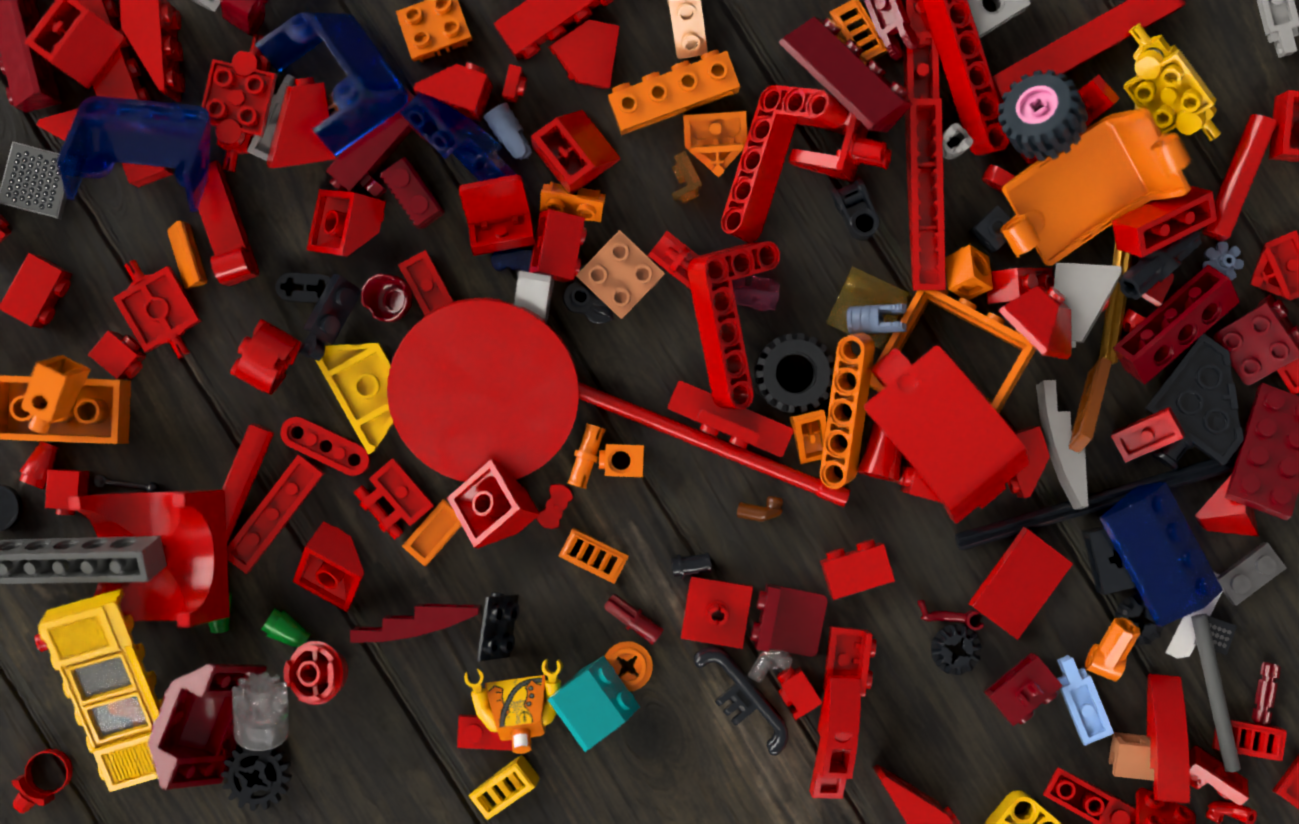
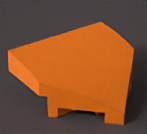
(715, 137)

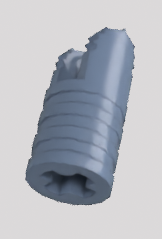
(508, 131)
(870, 319)

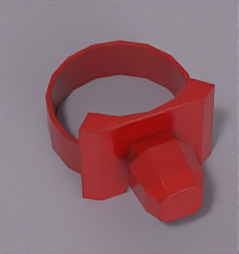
(29, 792)

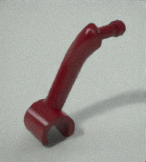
(949, 616)

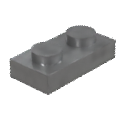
(1250, 573)

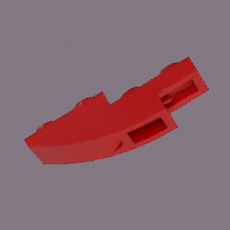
(838, 736)
(1088, 800)

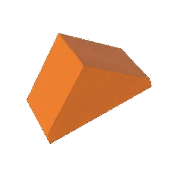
(809, 434)

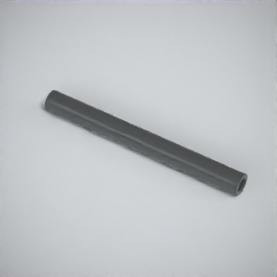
(1216, 692)

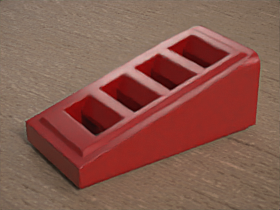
(1276, 743)

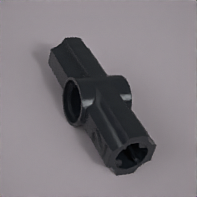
(1157, 266)

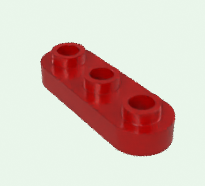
(311, 445)

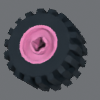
(1043, 115)

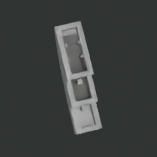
(1068, 464)

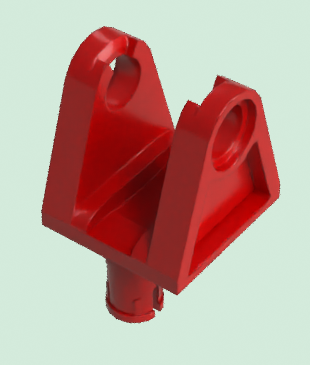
(854, 151)

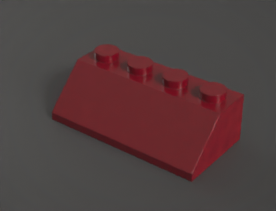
(27, 72)
(847, 74)

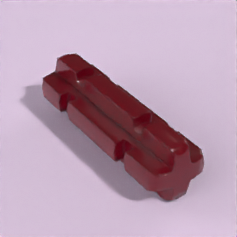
(1266, 693)

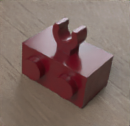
(1023, 689)

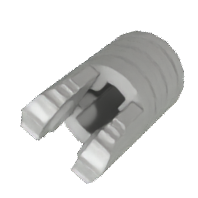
(964, 141)

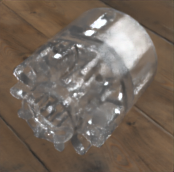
(260, 712)

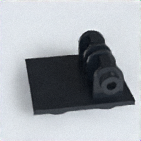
(498, 626)

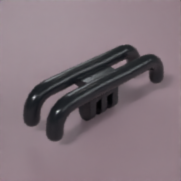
(744, 697)

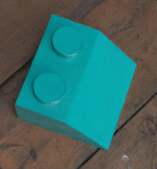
(594, 703)

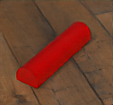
(1240, 176)
(244, 472)

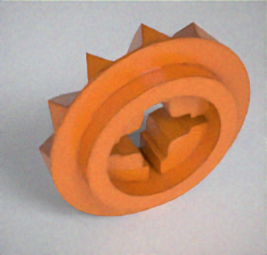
(642, 664)

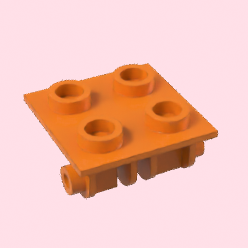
(432, 27)

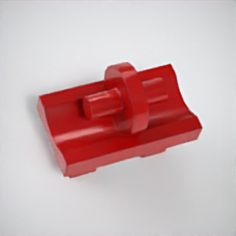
(673, 257)

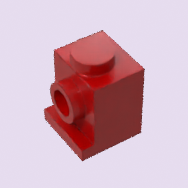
(797, 691)

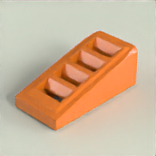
(868, 26)
(576, 534)

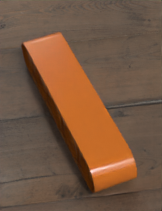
(837, 421)

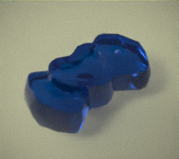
(512, 258)

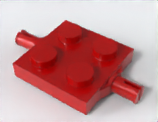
(157, 309)

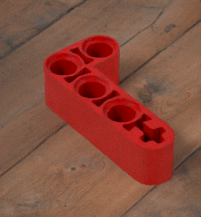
(232, 251)

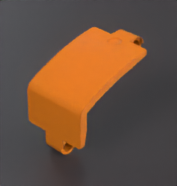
(1107, 174)

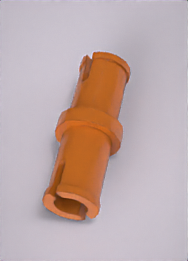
(586, 456)

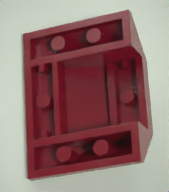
(196, 726)

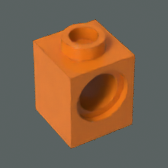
(968, 272)
(636, 455)

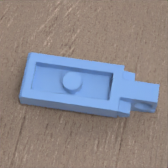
(1083, 702)

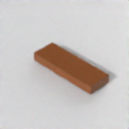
(1090, 405)

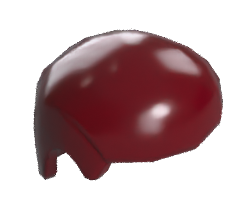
(386, 297)

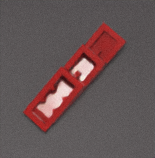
(1168, 738)

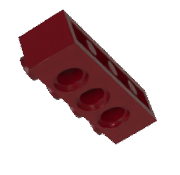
(1176, 324)

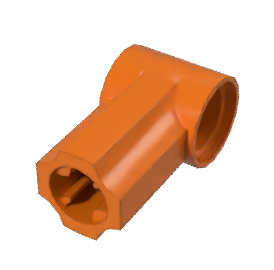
(1111, 654)

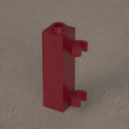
(363, 158)

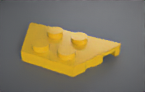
(360, 384)

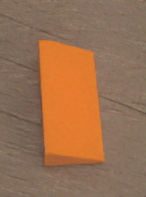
(187, 255)

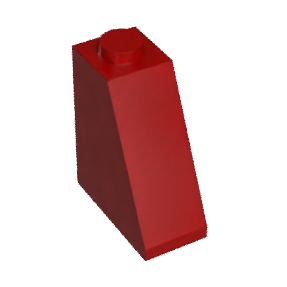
(294, 138)

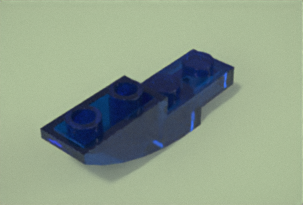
(456, 134)

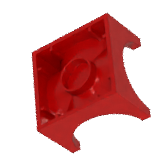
(195, 548)

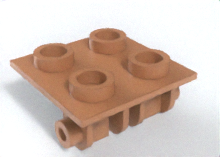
(620, 274)

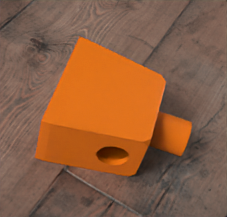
(53, 391)

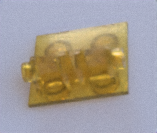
(865, 290)

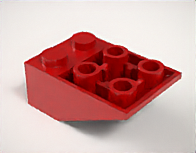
(153, 34)

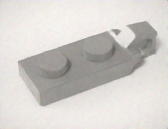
(1280, 24)

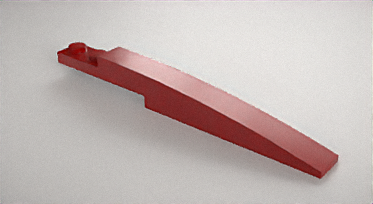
(924, 155)

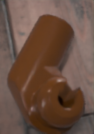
(761, 513)

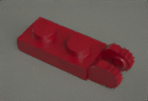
(889, 19)

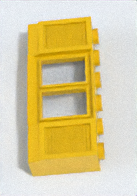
(106, 684)

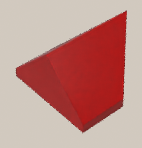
(1227, 515)

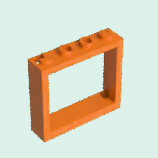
(966, 311)

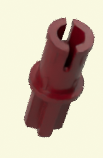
(633, 618)

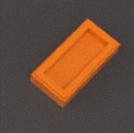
(433, 533)

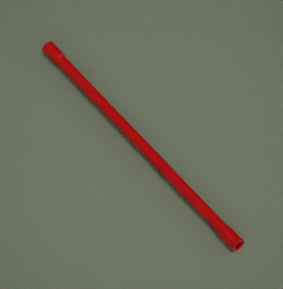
(713, 444)

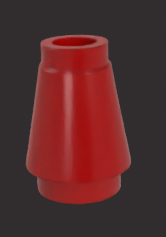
(35, 468)

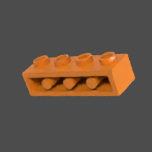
(673, 92)

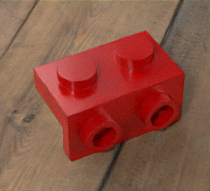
(850, 655)

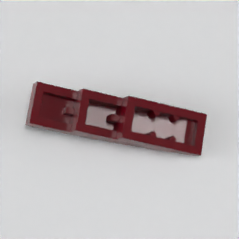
(427, 619)

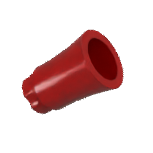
(881, 457)

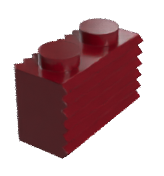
(412, 193)

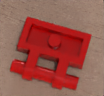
(400, 492)

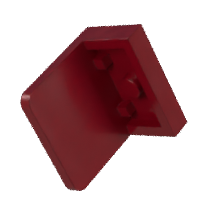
(1260, 340)
(789, 620)

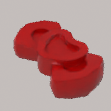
(551, 515)

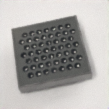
(33, 181)

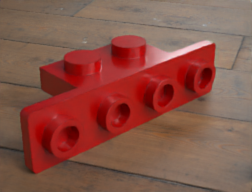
(741, 424)

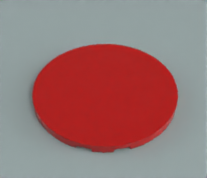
(483, 387)

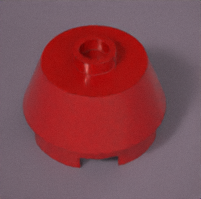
(316, 672)

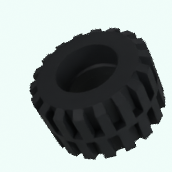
(822, 373)

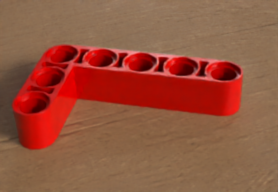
(766, 150)
(725, 316)

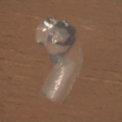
(767, 661)

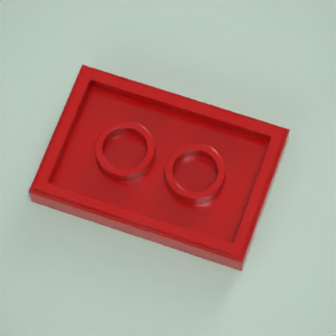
(1020, 583)

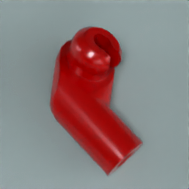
(1219, 808)

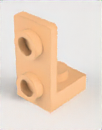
(688, 28)

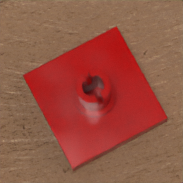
(716, 612)

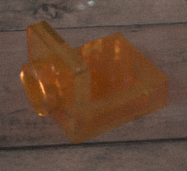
(685, 173)

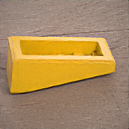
(521, 776)

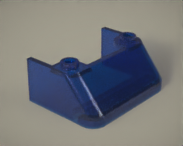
(364, 97)
(137, 133)

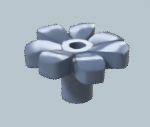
(1224, 259)

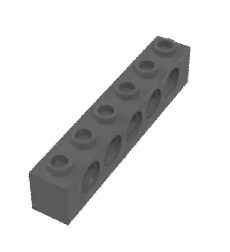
(81, 560)

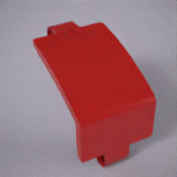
(945, 430)

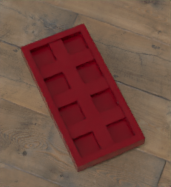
(1269, 455)

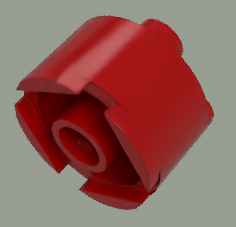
(266, 357)

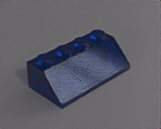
(1161, 553)

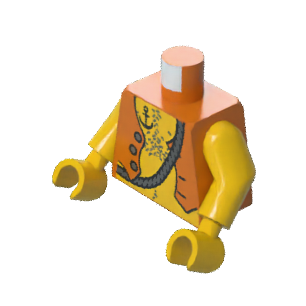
(517, 706)

